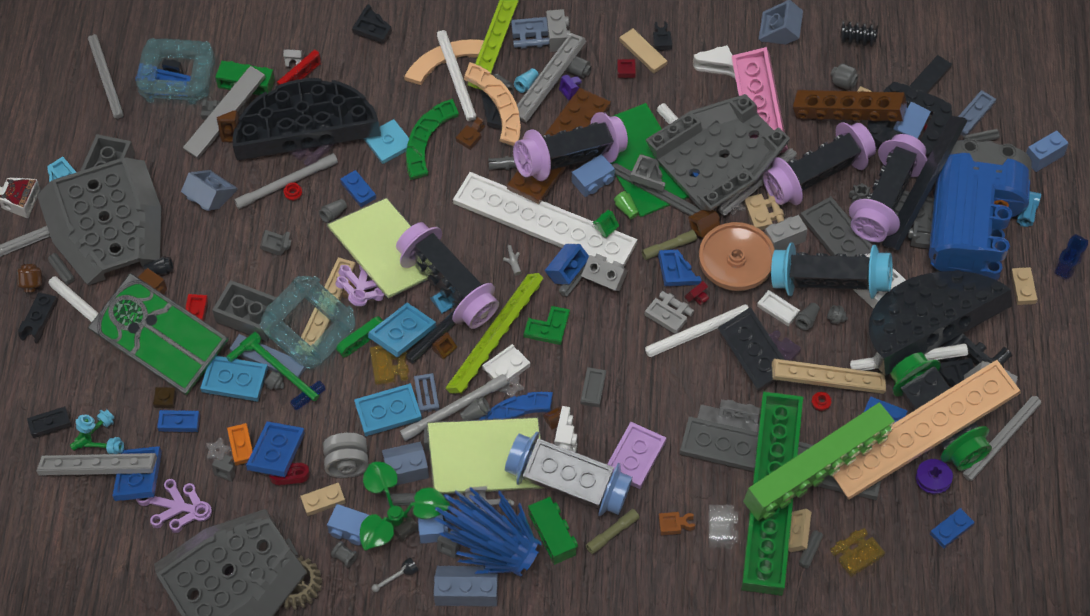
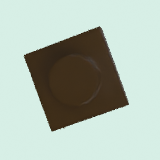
(164, 397)

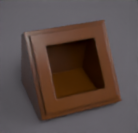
(444, 346)
(552, 417)

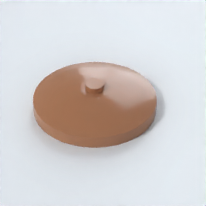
(736, 256)

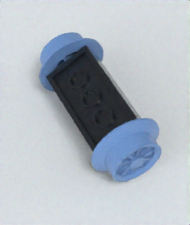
(568, 473)

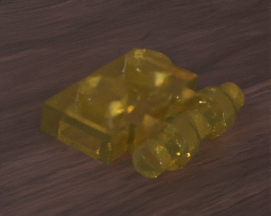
(383, 368)
(859, 557)

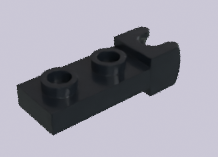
(37, 317)

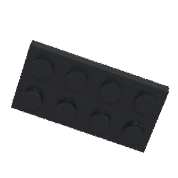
(751, 347)

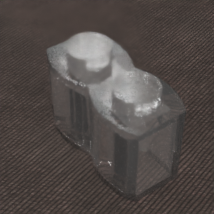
(721, 526)

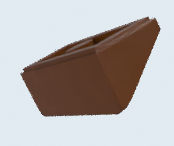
(227, 124)

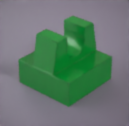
(606, 223)

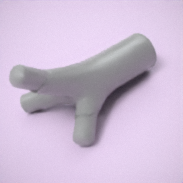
(513, 261)

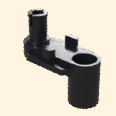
(976, 352)

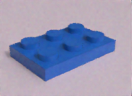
(275, 449)
(137, 484)

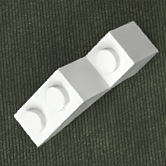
(715, 61)

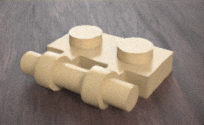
(758, 211)

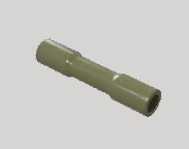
(680, 240)
(602, 539)

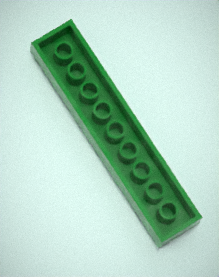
(769, 538)

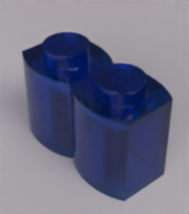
(1071, 256)

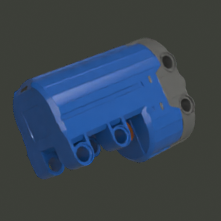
(972, 204)

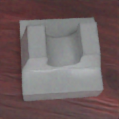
(290, 55)

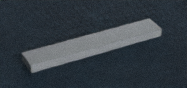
(549, 76)
(232, 101)
(97, 464)

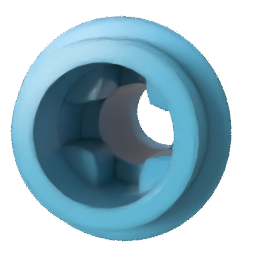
(524, 81)

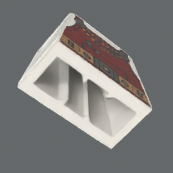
(19, 195)

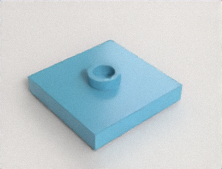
(390, 143)

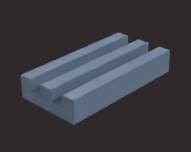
(428, 406)

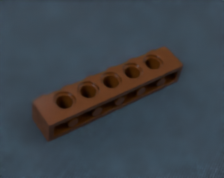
(850, 105)

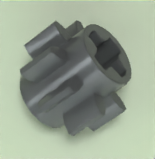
(859, 192)

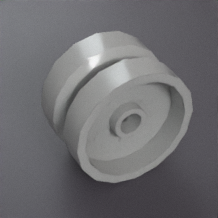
(345, 455)

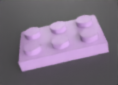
(637, 452)

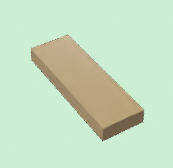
(643, 51)

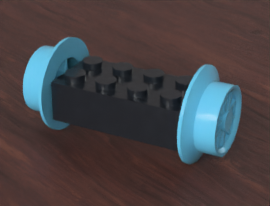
(832, 271)

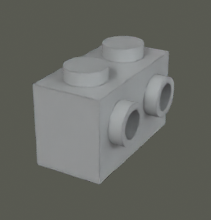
(557, 30)
(787, 231)
(604, 273)

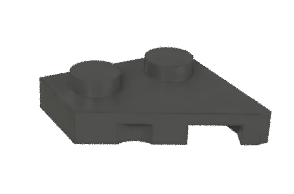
(647, 173)

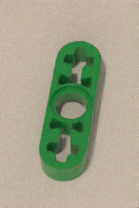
(357, 338)

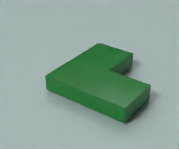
(549, 331)

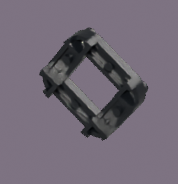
(939, 110)

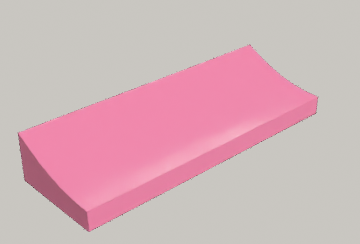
(757, 81)

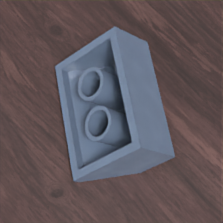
(463, 587)

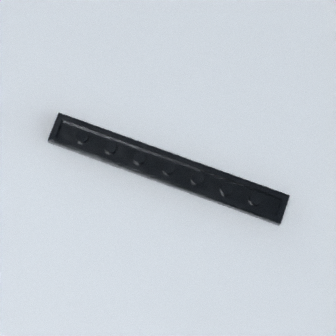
(928, 78)
(926, 180)

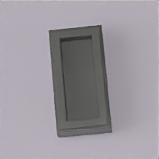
(593, 387)

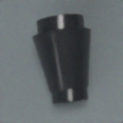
(161, 266)

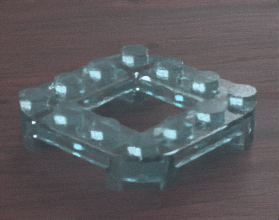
(169, 89)
(325, 302)

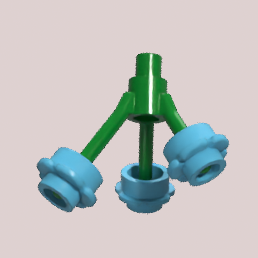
(86, 426)

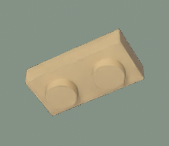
(1023, 286)
(322, 499)
(799, 530)

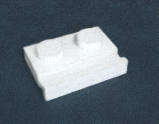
(508, 362)

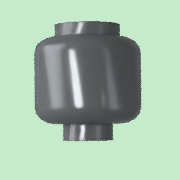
(844, 76)

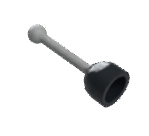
(408, 568)

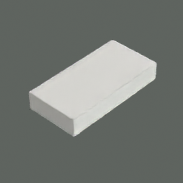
(778, 308)

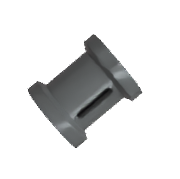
(344, 554)

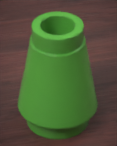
(626, 205)

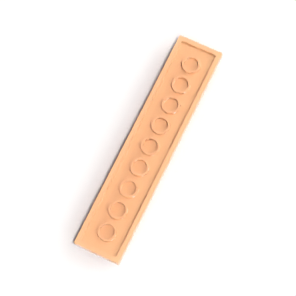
(929, 427)

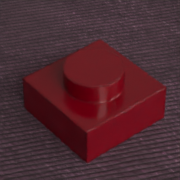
(626, 68)

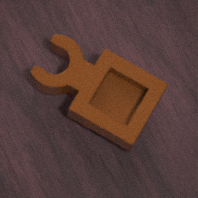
(671, 523)

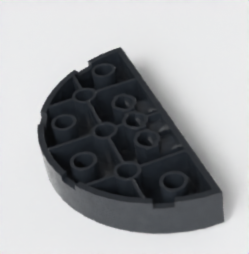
(303, 117)
(931, 312)

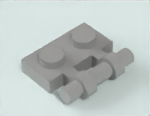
(667, 316)

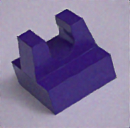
(568, 86)

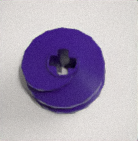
(926, 479)

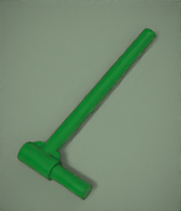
(253, 343)

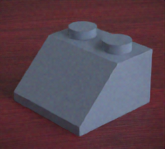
(781, 23)
(207, 189)
(408, 462)

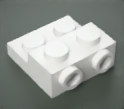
(565, 432)

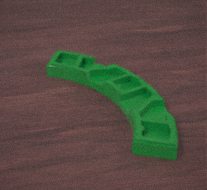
(421, 133)

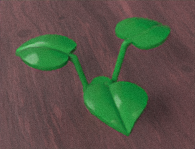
(379, 531)

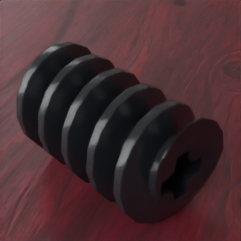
(858, 34)

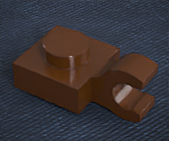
(471, 135)

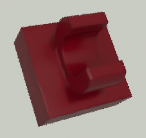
(698, 294)

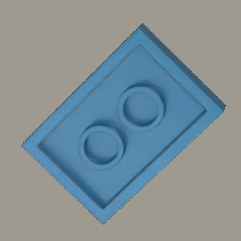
(402, 329)
(235, 378)
(387, 409)

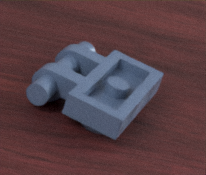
(530, 28)

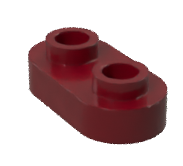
(296, 474)

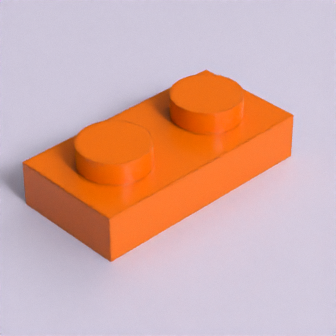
(240, 443)

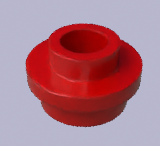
(292, 187)
(821, 406)

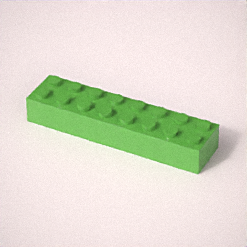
(818, 462)

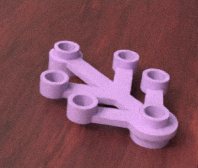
(357, 296)
(177, 506)

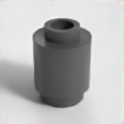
(579, 67)

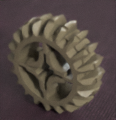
(305, 592)

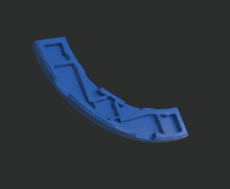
(521, 405)

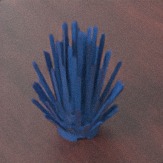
(490, 534)

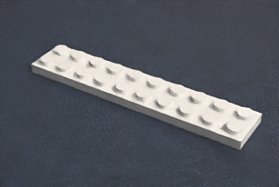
(541, 219)

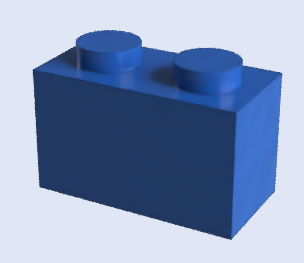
(567, 263)

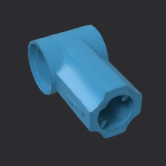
(1027, 217)

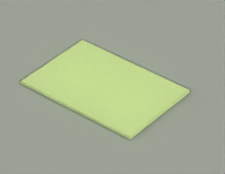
(372, 240)
(476, 453)

